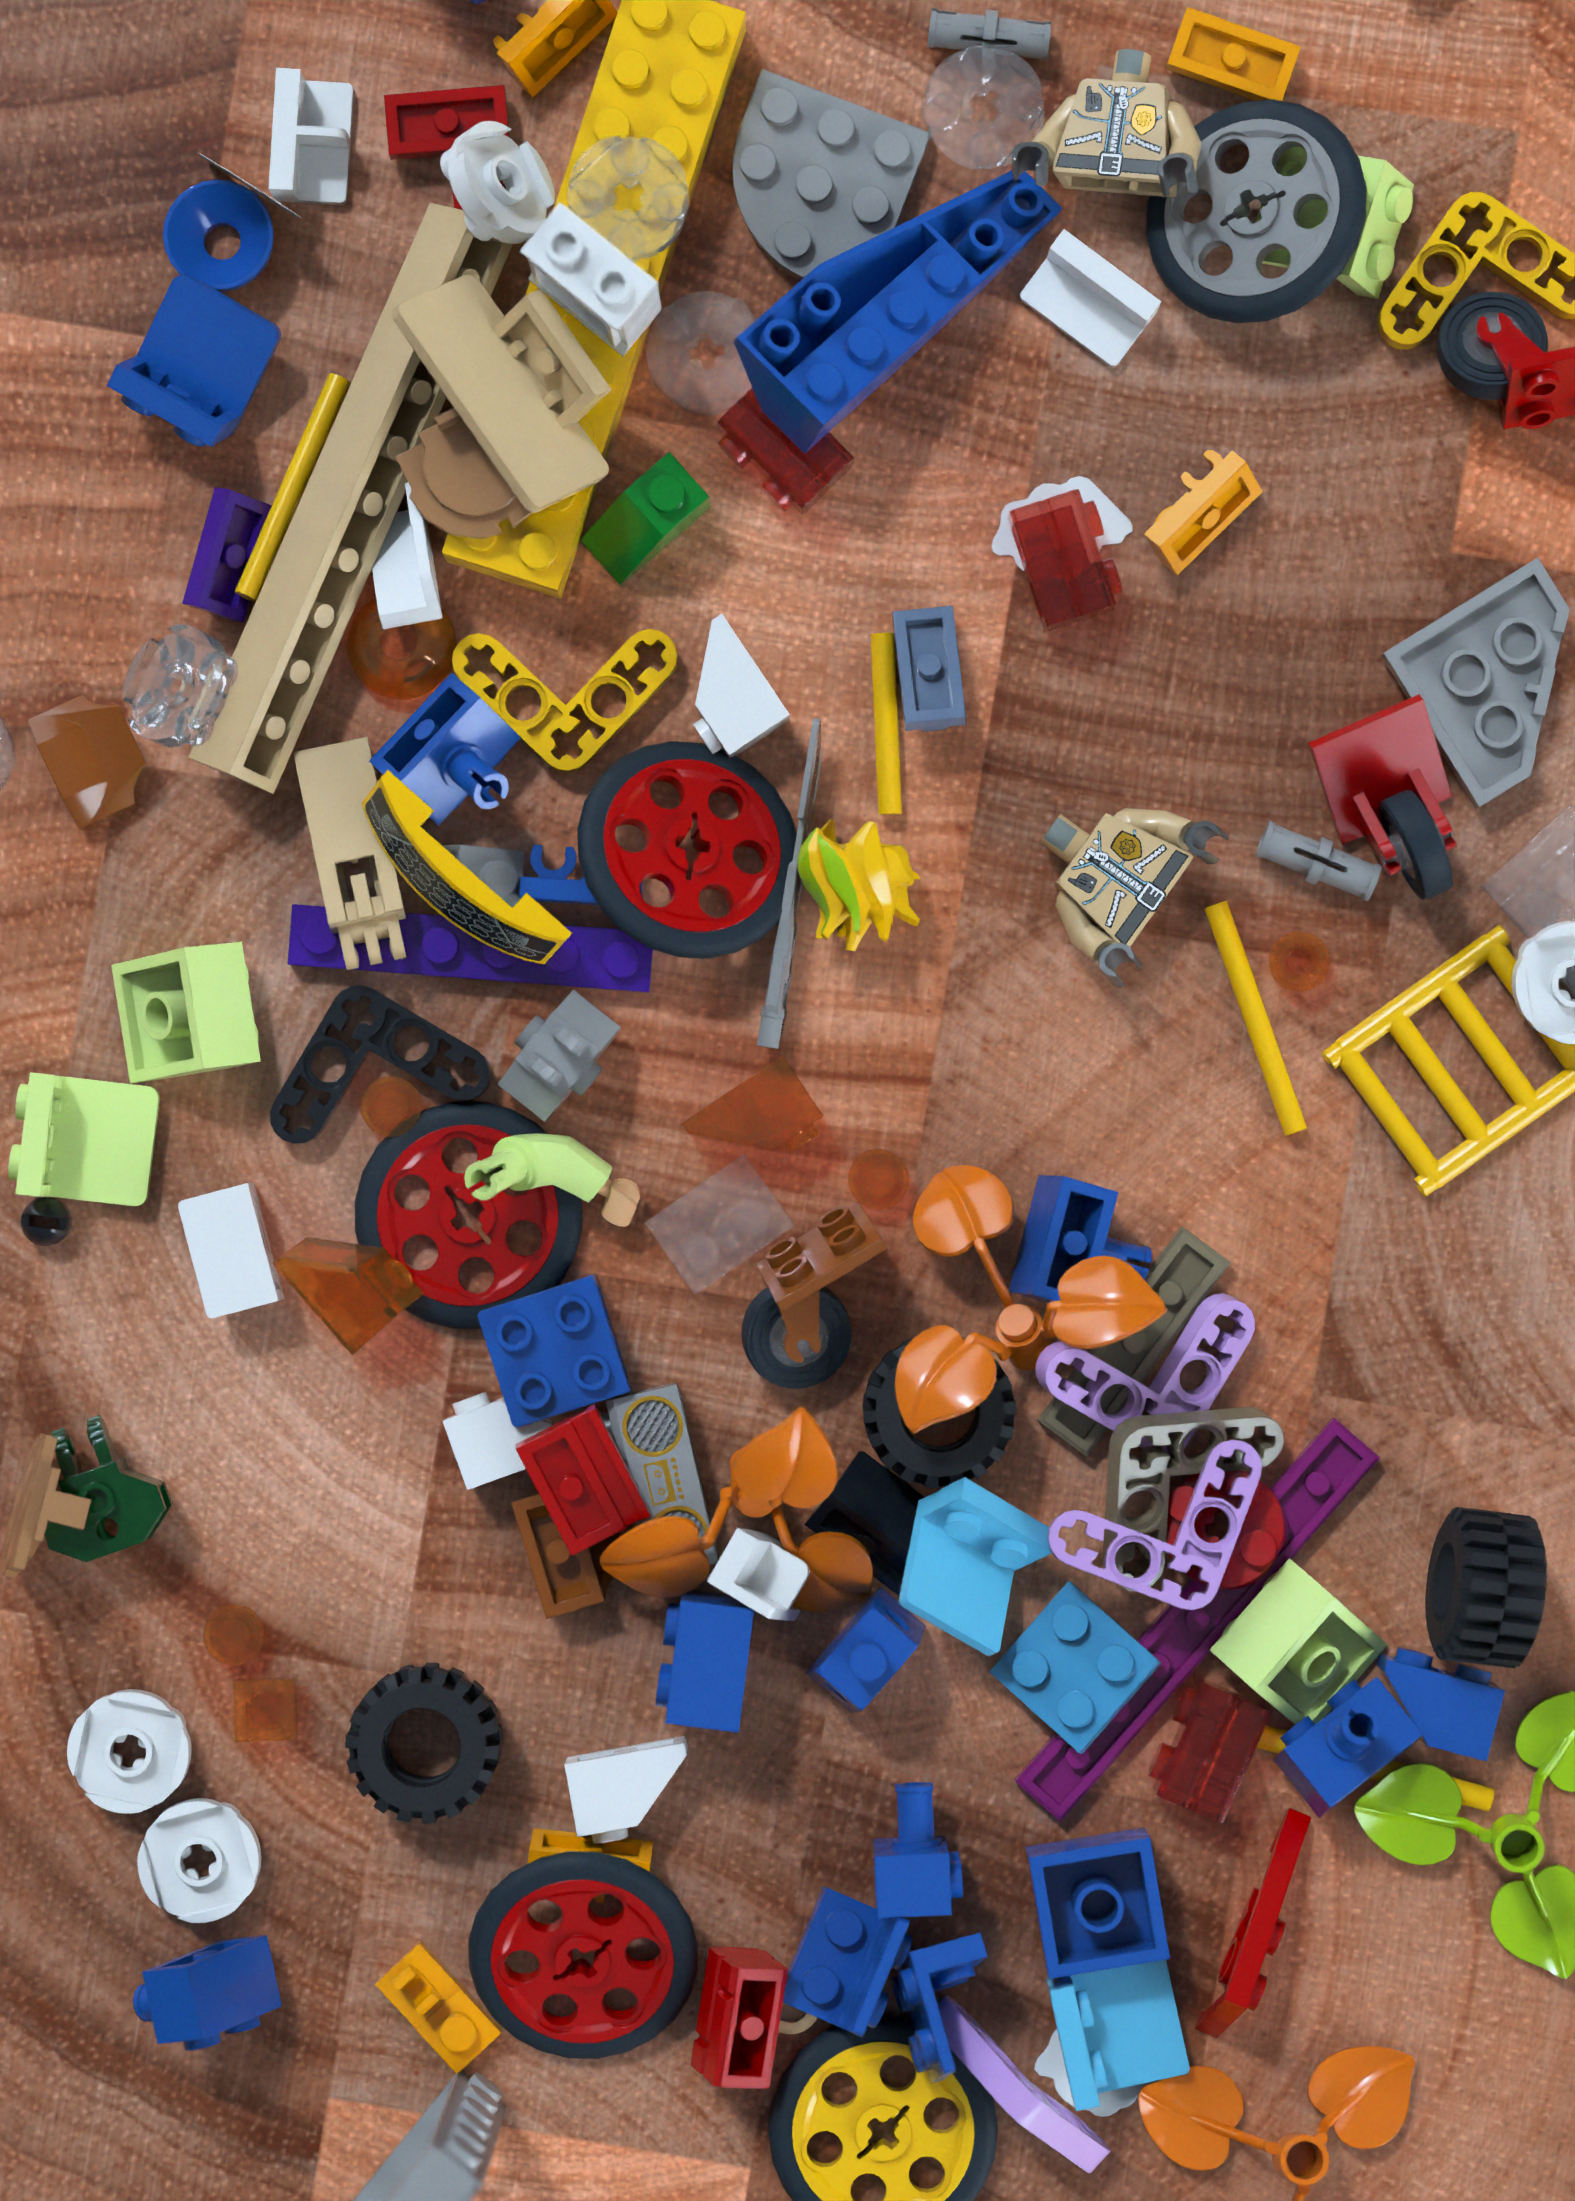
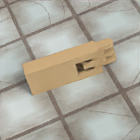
(332, 787)

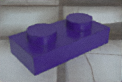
(223, 553)

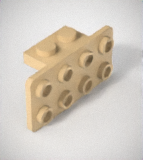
(514, 384)

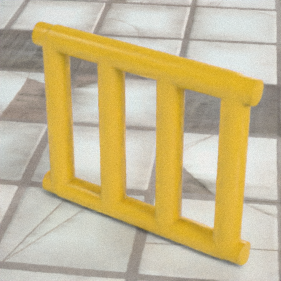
(1395, 1019)

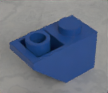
(1449, 1708)

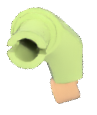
(557, 1160)

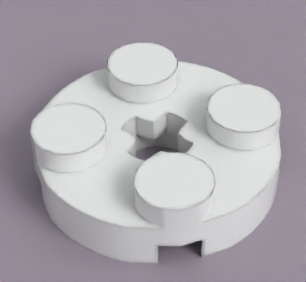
(478, 164)
(1536, 977)
(100, 1770)
(182, 1890)

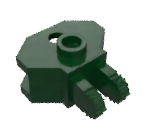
(118, 1493)

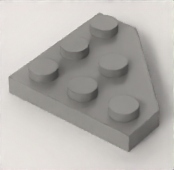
(1488, 678)

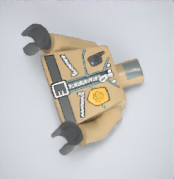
(1116, 136)
(1121, 877)

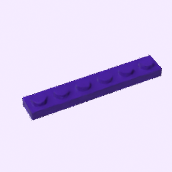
(440, 949)

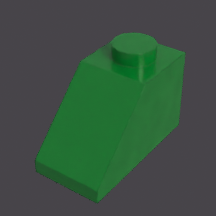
(646, 518)

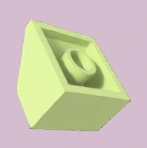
(186, 1012)
(1297, 1645)

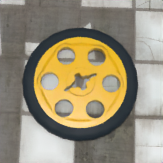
(802, 2111)

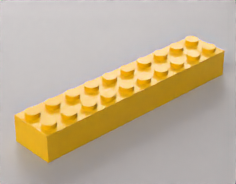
(657, 82)

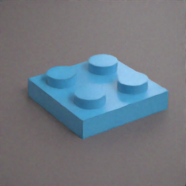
(1075, 1667)

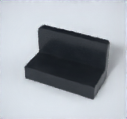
(874, 1510)

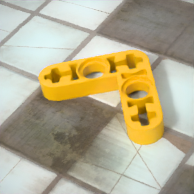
(1491, 252)
(553, 713)

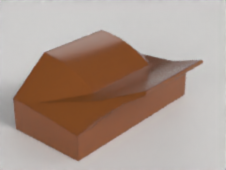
(89, 758)
(562, 1580)

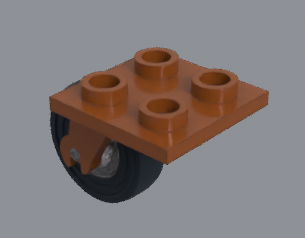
(797, 1326)

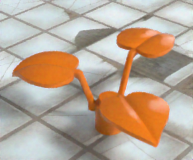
(949, 1376)
(784, 1465)
(1357, 2089)

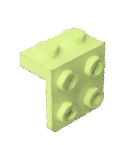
(1387, 207)
(84, 1139)

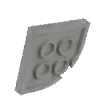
(819, 172)

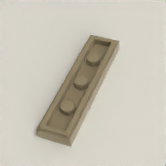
(1182, 1280)

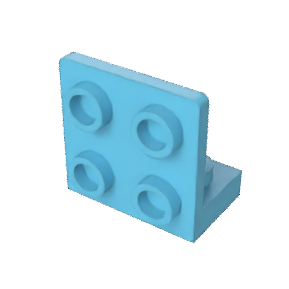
(965, 1561)
(1117, 2029)

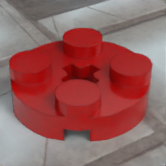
(1259, 1537)

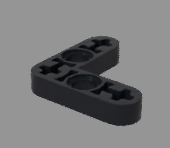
(379, 1039)

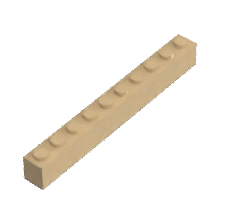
(340, 519)

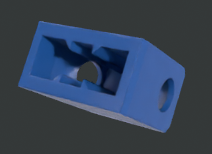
(867, 1651)

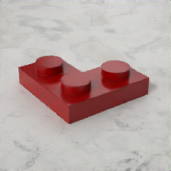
(432, 120)

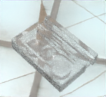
(1539, 880)
(719, 1224)

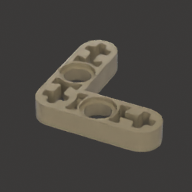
(1154, 1467)

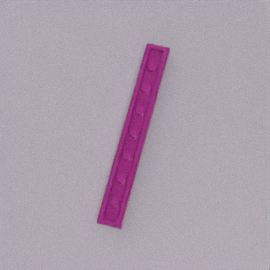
(1183, 1637)

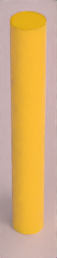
(886, 723)

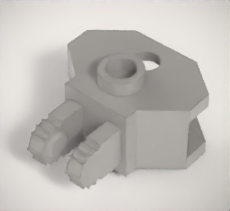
(559, 1055)

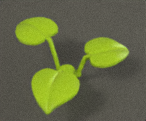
(1415, 1818)

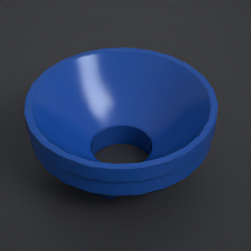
(208, 207)

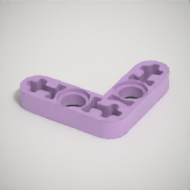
(1165, 1391)
(1187, 1547)
(1016, 2094)

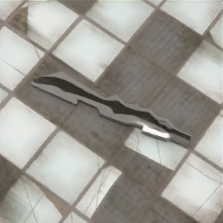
(774, 1010)

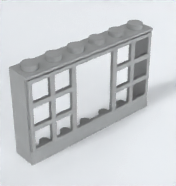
(445, 2149)

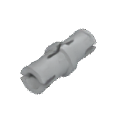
(963, 30)
(1357, 876)

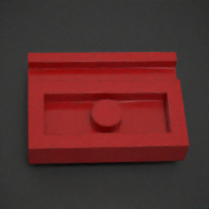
(582, 1480)

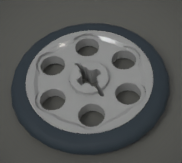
(1316, 253)

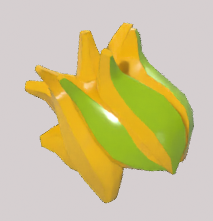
(856, 882)

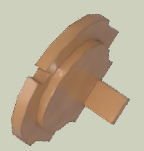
(458, 482)
(37, 1504)

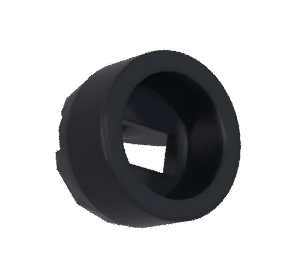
(51, 1208)

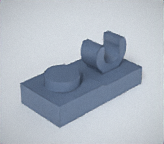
(929, 668)

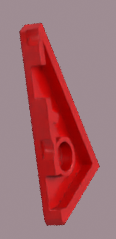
(1257, 1931)

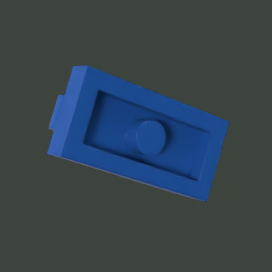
(554, 885)

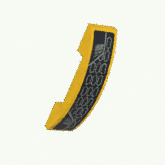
(449, 886)

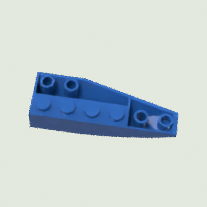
(881, 303)

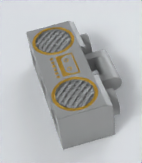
(660, 1454)

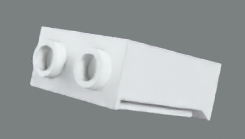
(592, 279)

